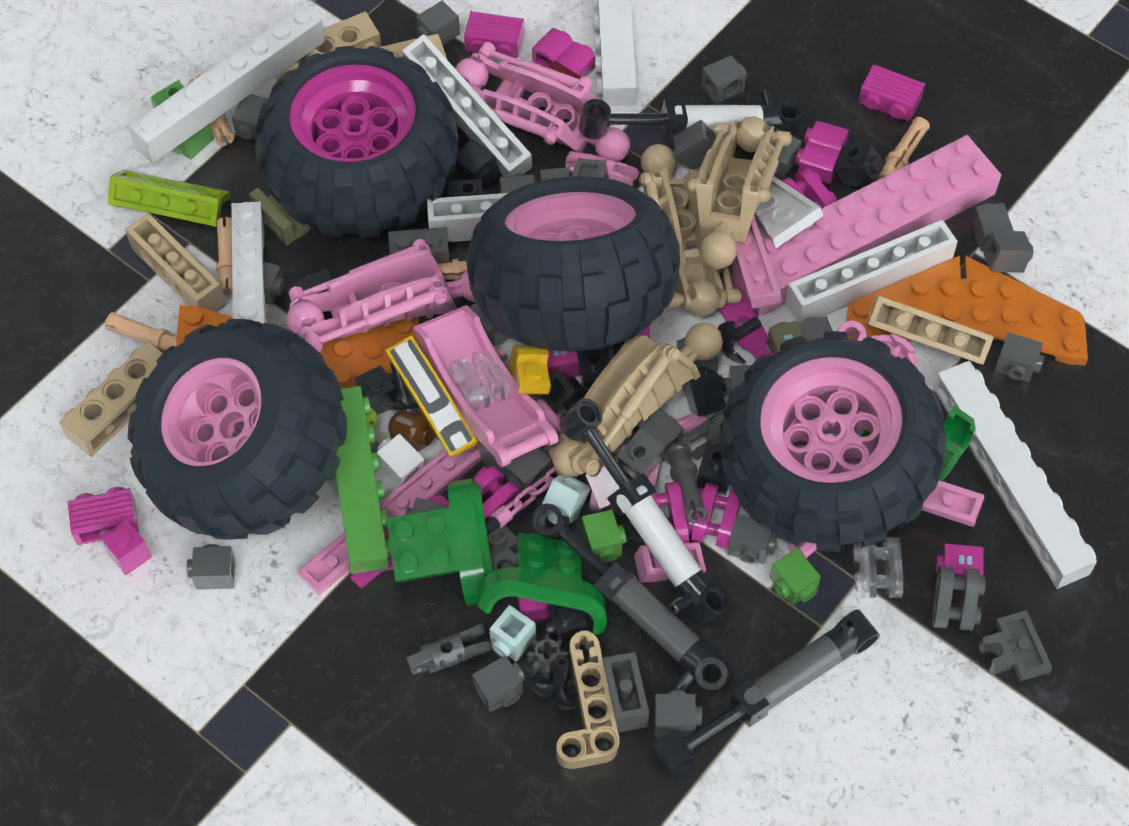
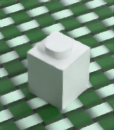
(398, 459)

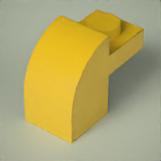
(529, 369)

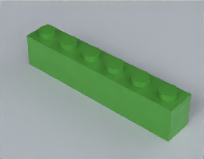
(359, 490)

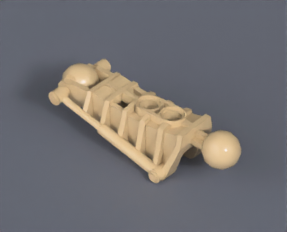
(732, 187)
(706, 289)
(632, 389)

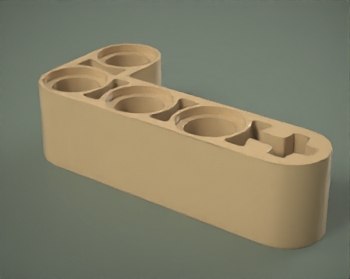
(587, 698)

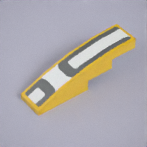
(431, 397)

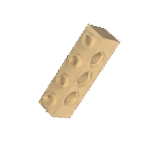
(352, 31)
(174, 264)
(929, 329)
(112, 413)

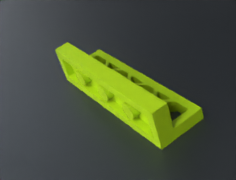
(166, 197)

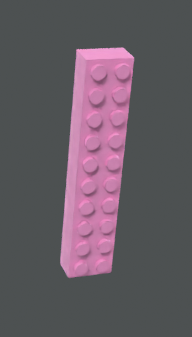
(883, 211)

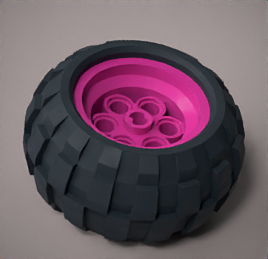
(356, 141)

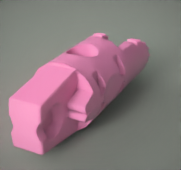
(616, 170)

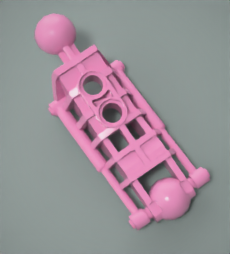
(551, 89)
(374, 295)

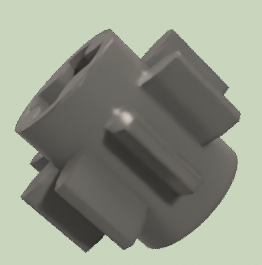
(543, 647)

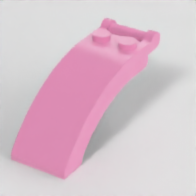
(502, 423)

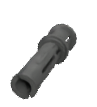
(685, 471)

